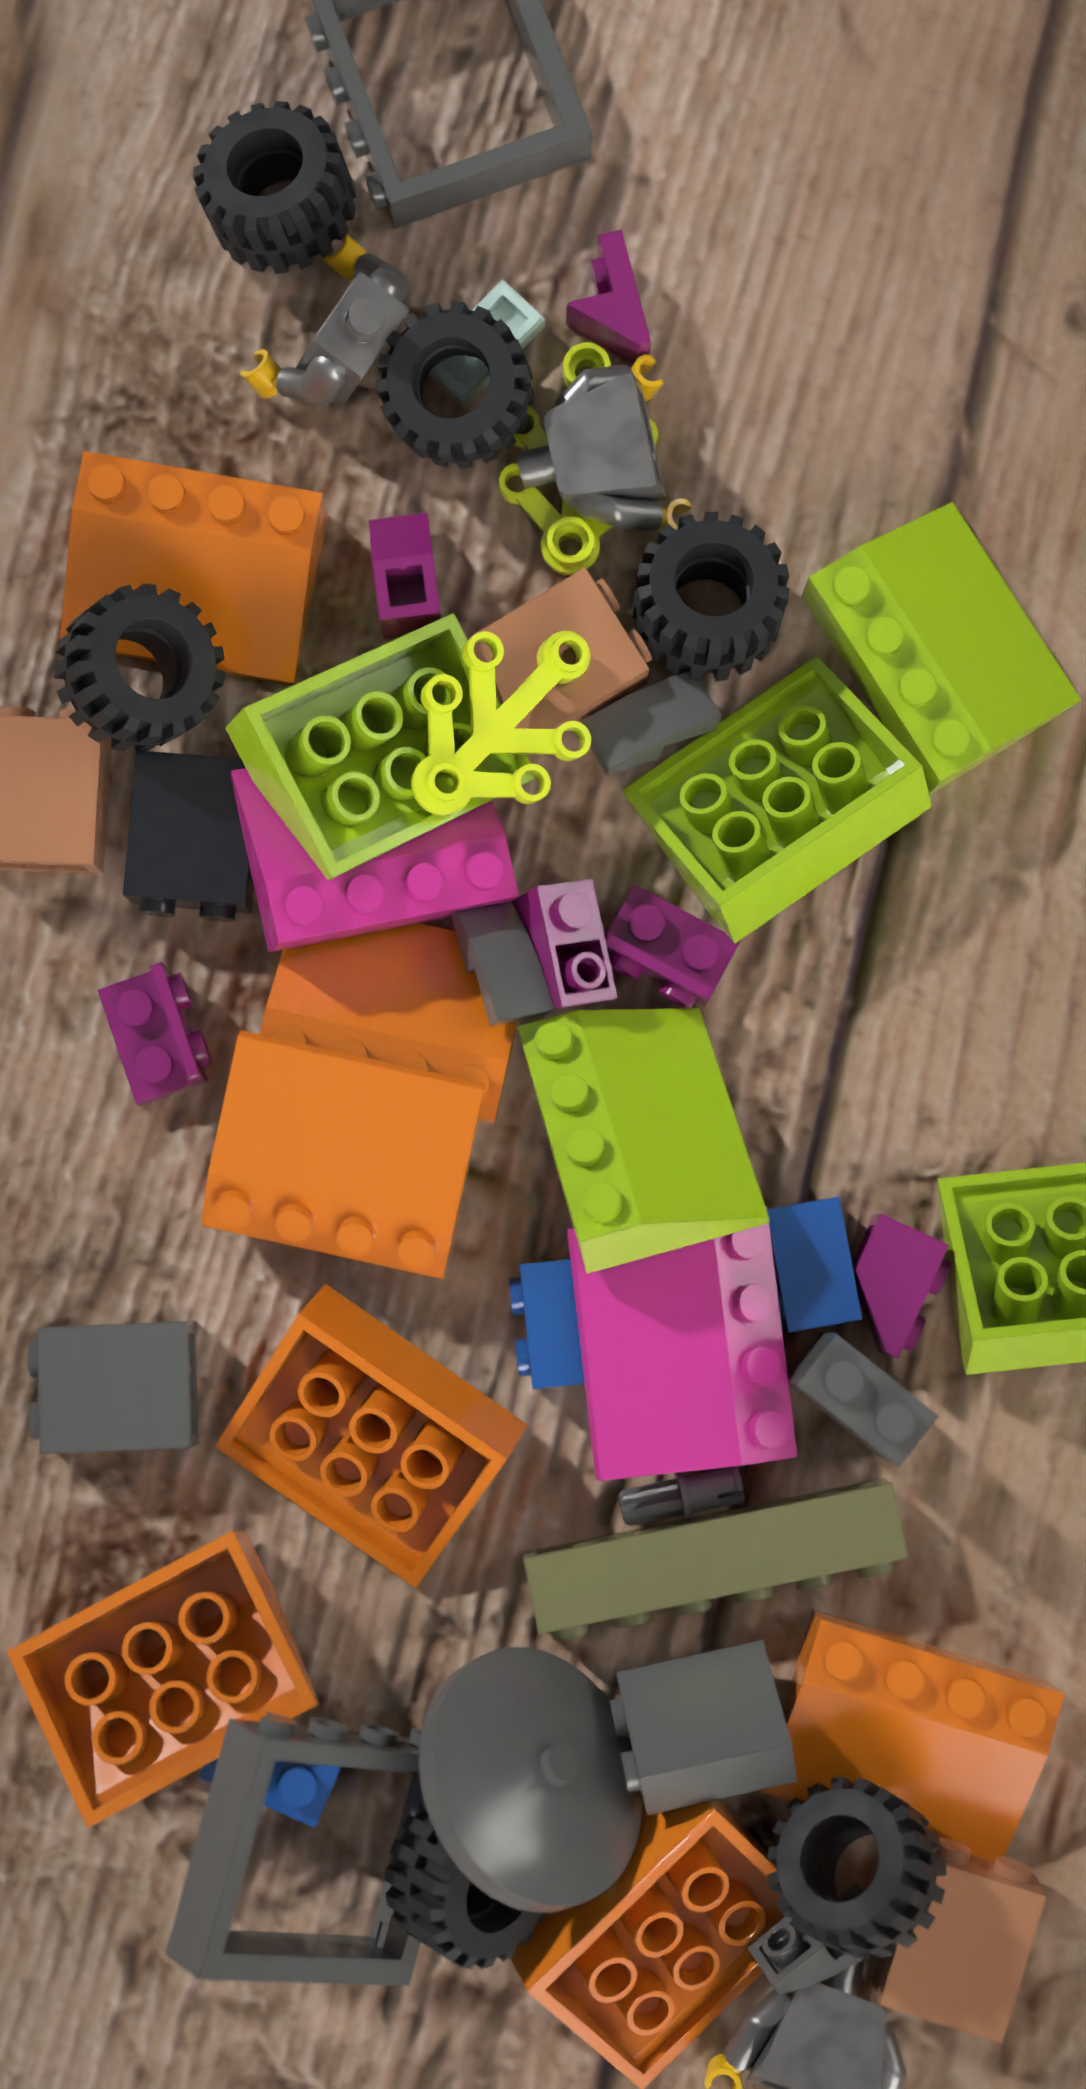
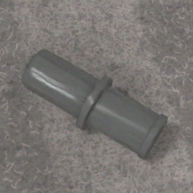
(681, 1496)

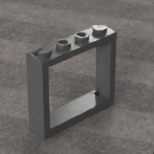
(475, 176)
(203, 1919)

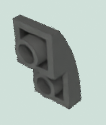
(649, 719)
(504, 961)
(796, 1960)

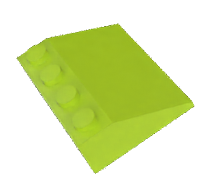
(938, 644)
(345, 746)
(779, 798)
(640, 1131)
(1017, 1266)

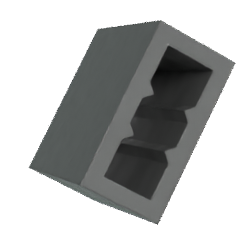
(114, 1387)
(860, 1397)
(703, 1728)

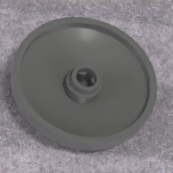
(528, 1780)

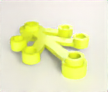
(569, 523)
(494, 729)

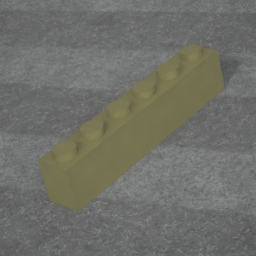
(715, 1557)

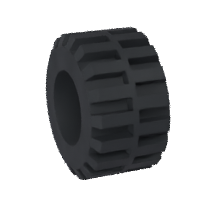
(264, 150)
(420, 350)
(717, 553)
(171, 636)
(809, 1857)
(445, 1907)

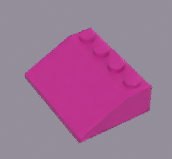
(420, 881)
(684, 1358)

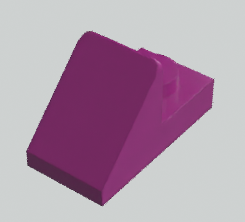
(615, 314)

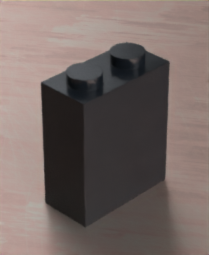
(186, 838)

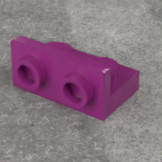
(668, 947)
(154, 1034)

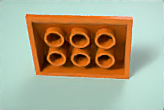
(218, 540)
(393, 1000)
(342, 1154)
(370, 1435)
(157, 1670)
(923, 1724)
(660, 1945)

